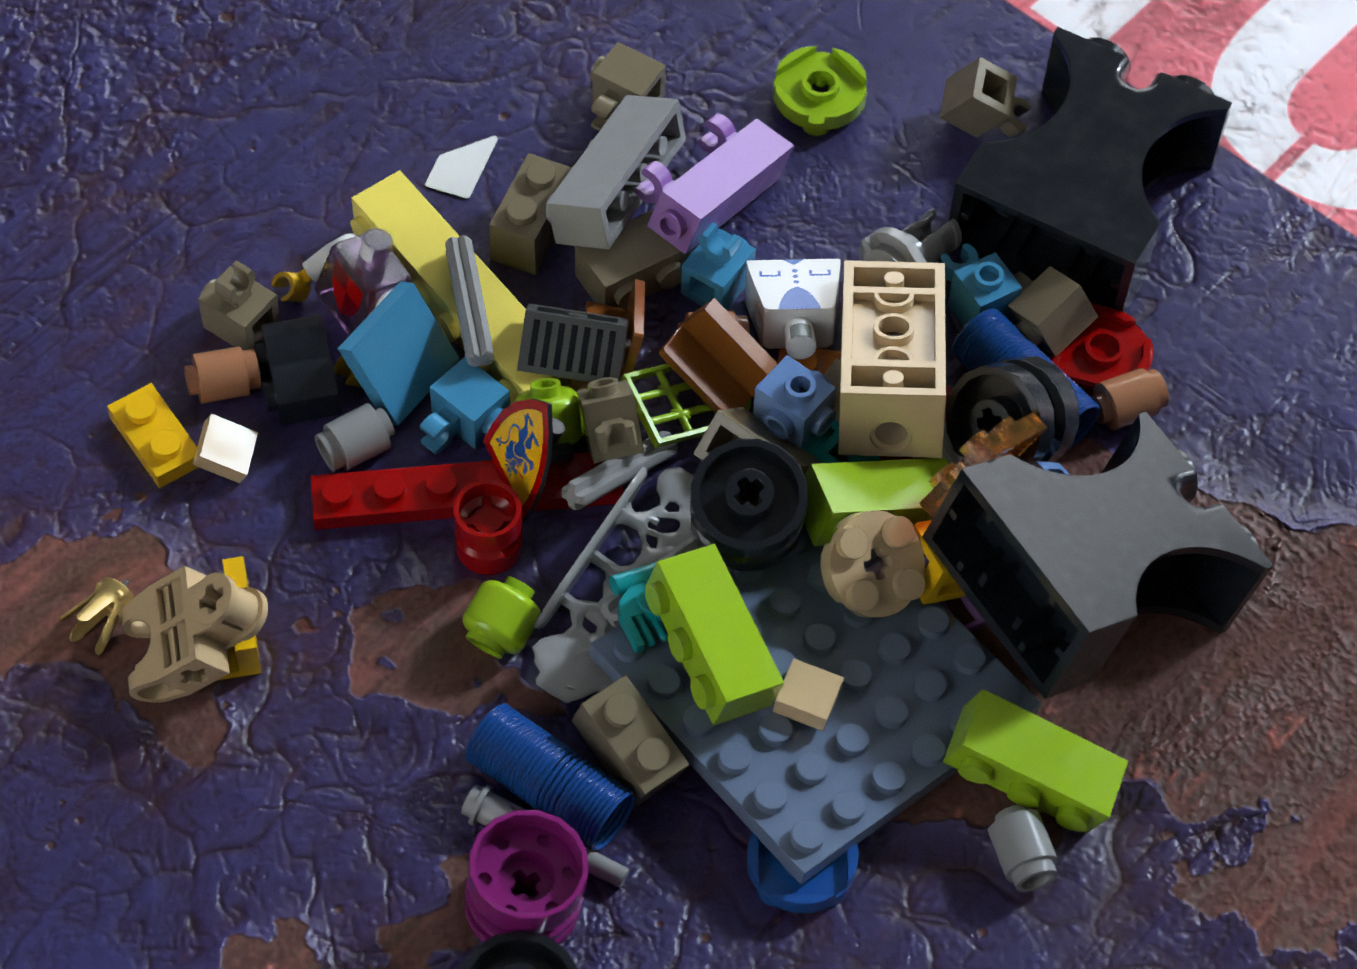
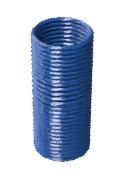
(994, 339)
(539, 770)

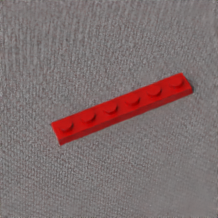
(425, 492)

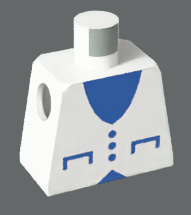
(793, 303)

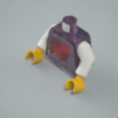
(350, 279)

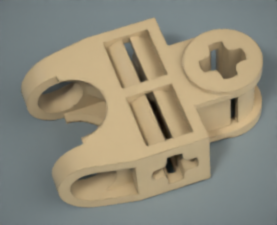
(189, 629)

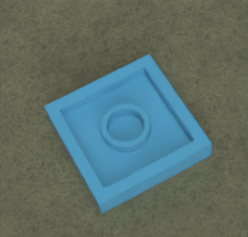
(398, 352)

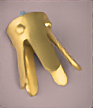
(106, 600)

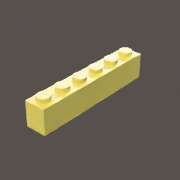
(420, 246)

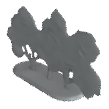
(564, 658)

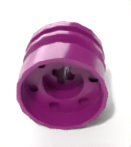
(526, 856)

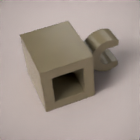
(623, 74)
(983, 98)
(238, 306)
(1051, 310)
(610, 419)

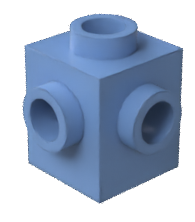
(795, 402)

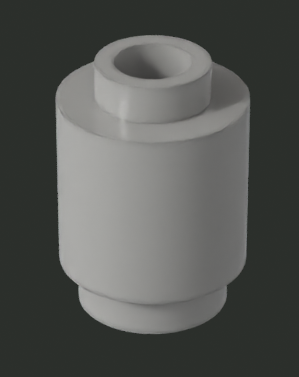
(355, 437)
(1023, 848)

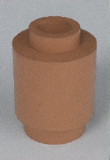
(223, 374)
(1130, 395)

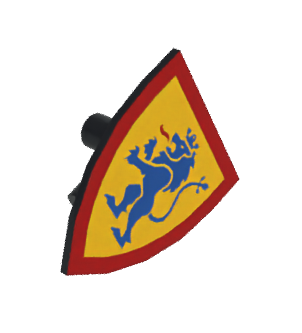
(524, 447)

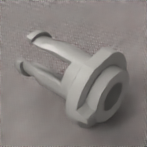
(913, 242)

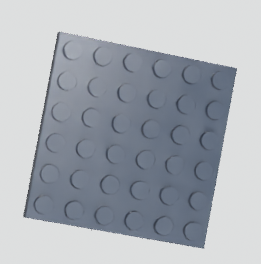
(886, 736)

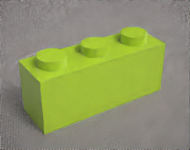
(855, 487)
(713, 634)
(1035, 762)

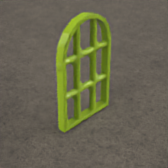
(675, 413)

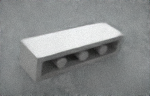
(599, 189)

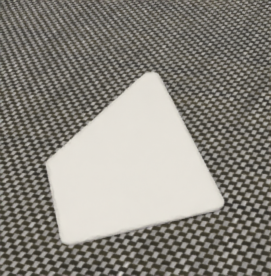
(461, 168)

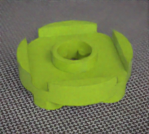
(820, 110)

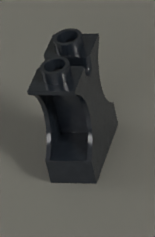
(1080, 180)
(1076, 557)

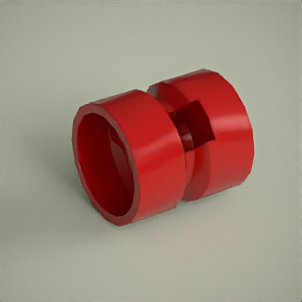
(488, 527)

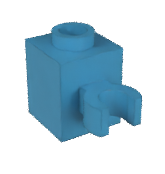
(716, 267)
(979, 285)
(463, 404)

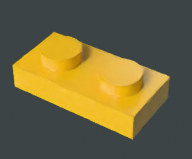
(154, 434)

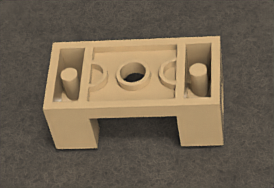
(893, 359)

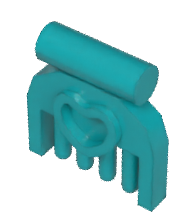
(634, 607)

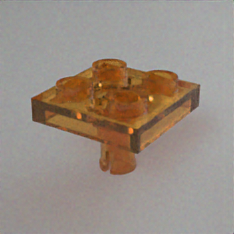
(1005, 438)

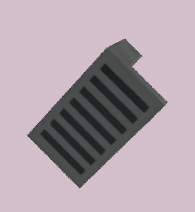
(571, 343)

